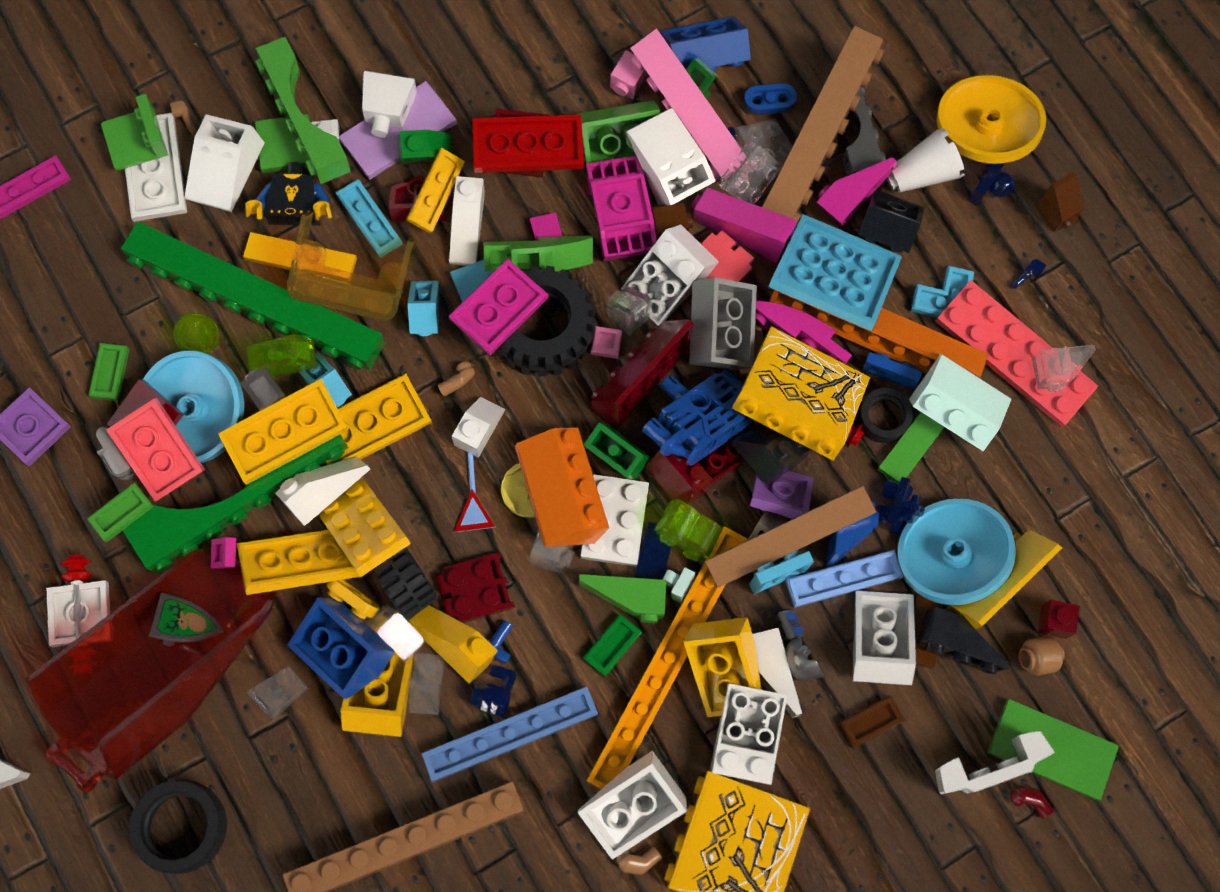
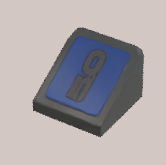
(789, 625)

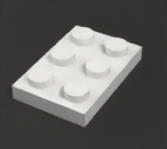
(625, 509)

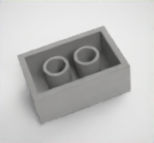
(723, 324)

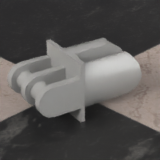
(113, 457)

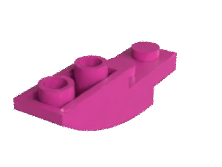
(801, 327)

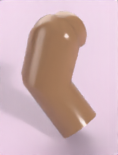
(455, 382)
(638, 864)

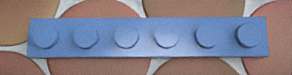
(509, 734)

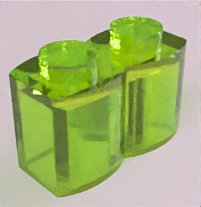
(688, 530)

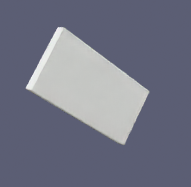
(158, 185)

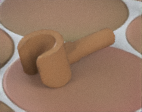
(180, 109)

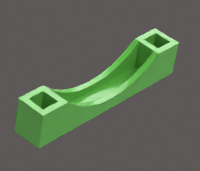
(322, 149)

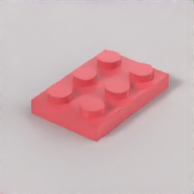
(155, 449)

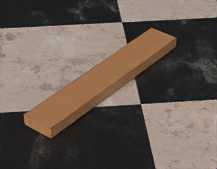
(791, 536)

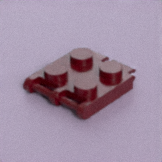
(474, 589)

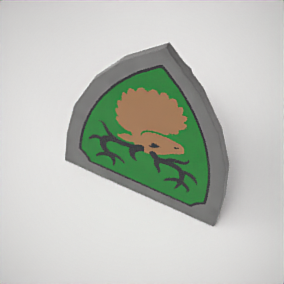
(182, 621)

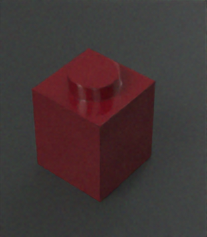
(1058, 619)

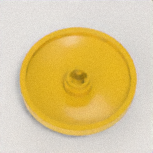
(992, 119)

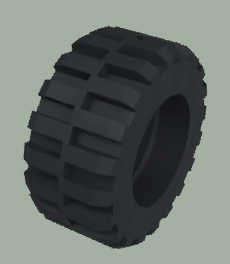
(569, 345)

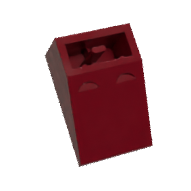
(693, 481)

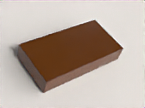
(871, 722)

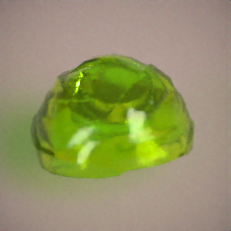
(196, 333)

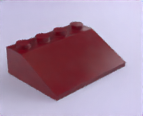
(642, 372)

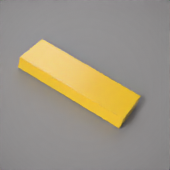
(435, 190)

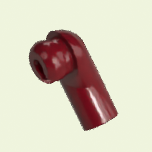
(1031, 797)

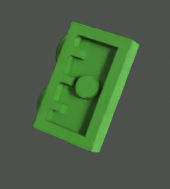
(134, 136)

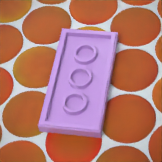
(377, 153)

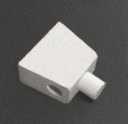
(386, 101)

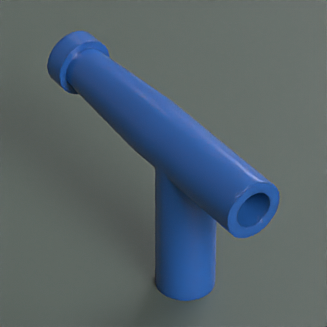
(497, 640)

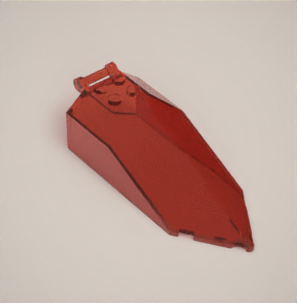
(126, 692)

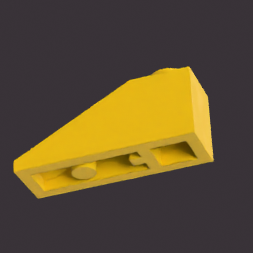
(455, 642)

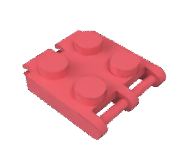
(732, 264)

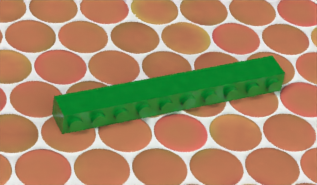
(252, 296)

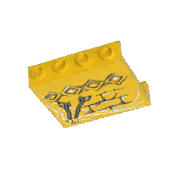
(802, 393)
(736, 839)

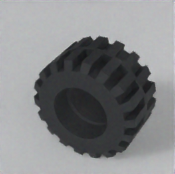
(405, 583)

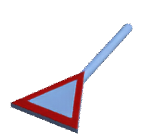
(473, 515)

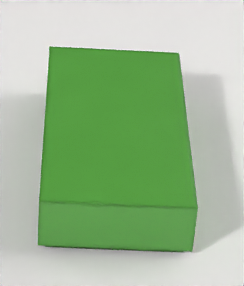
(109, 372)
(120, 512)

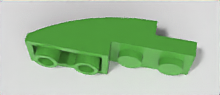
(559, 252)

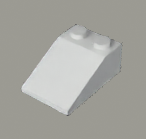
(884, 638)
(633, 805)

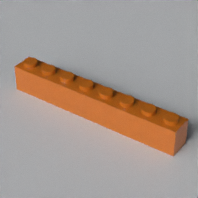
(897, 338)

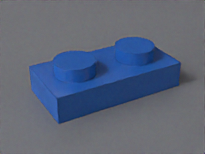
(898, 373)

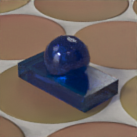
(996, 181)

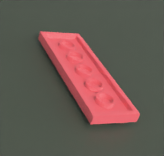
(988, 326)

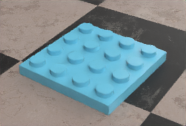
(836, 272)

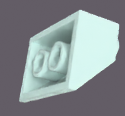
(961, 402)

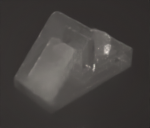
(426, 684)

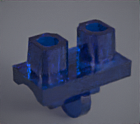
(901, 494)

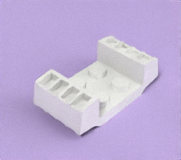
(1029, 748)

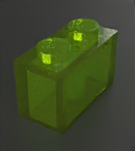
(282, 355)

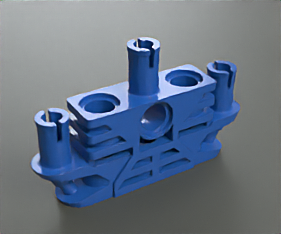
(698, 417)

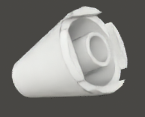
(927, 164)

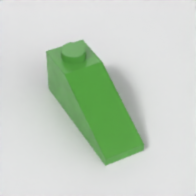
(634, 596)

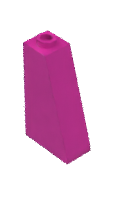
(745, 223)

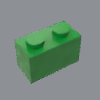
(617, 450)

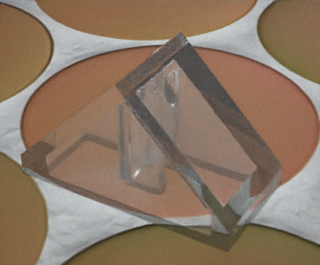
(396, 632)
(278, 692)

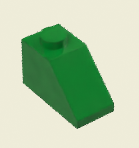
(422, 145)

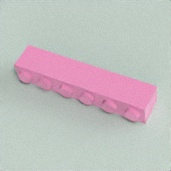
(687, 101)

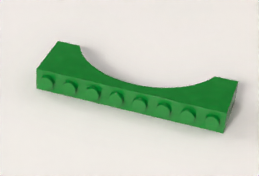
(170, 533)

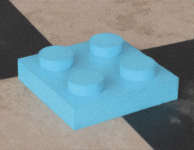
(771, 575)

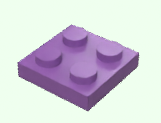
(30, 427)
(785, 496)

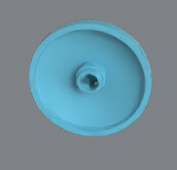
(205, 394)
(957, 552)

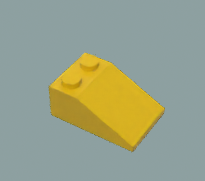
(722, 655)
(381, 703)

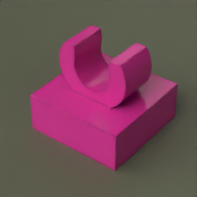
(224, 553)

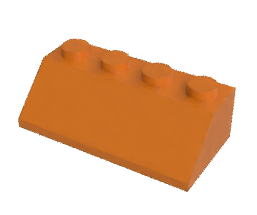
(562, 488)

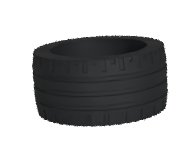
(142, 819)

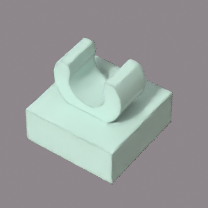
(679, 584)

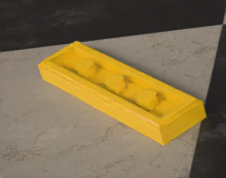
(279, 253)

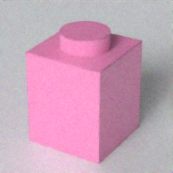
(626, 76)

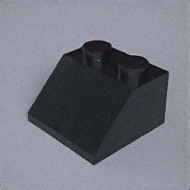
(891, 221)
(769, 452)

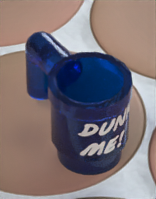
(493, 697)

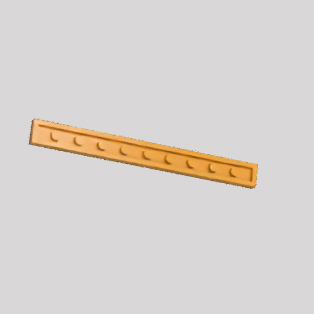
(661, 671)

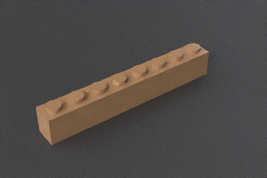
(824, 124)
(406, 841)

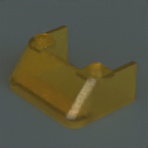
(341, 290)

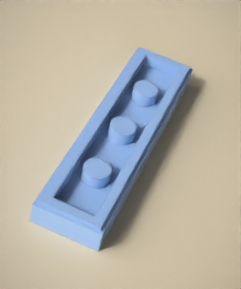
(844, 578)

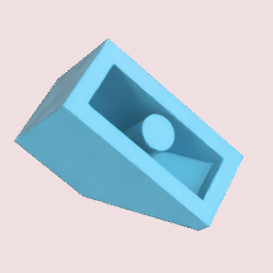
(423, 307)
(330, 378)

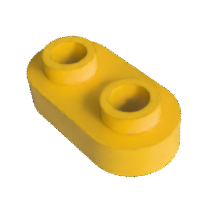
(361, 604)

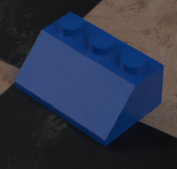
(712, 42)
(340, 647)

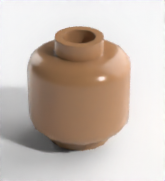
(1041, 655)

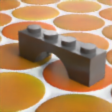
(865, 149)

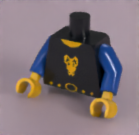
(289, 198)

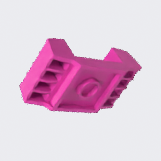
(621, 207)

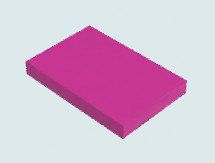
(498, 306)

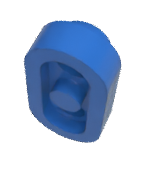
(768, 97)

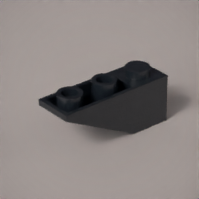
(955, 636)

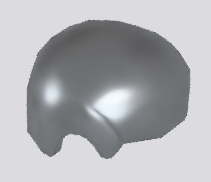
(798, 663)

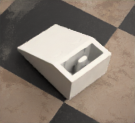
(669, 158)
(221, 162)
(670, 270)
(748, 734)

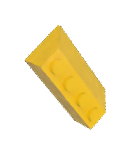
(1032, 554)

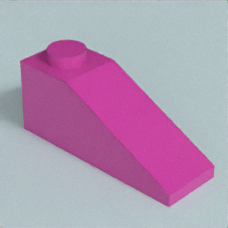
(851, 192)

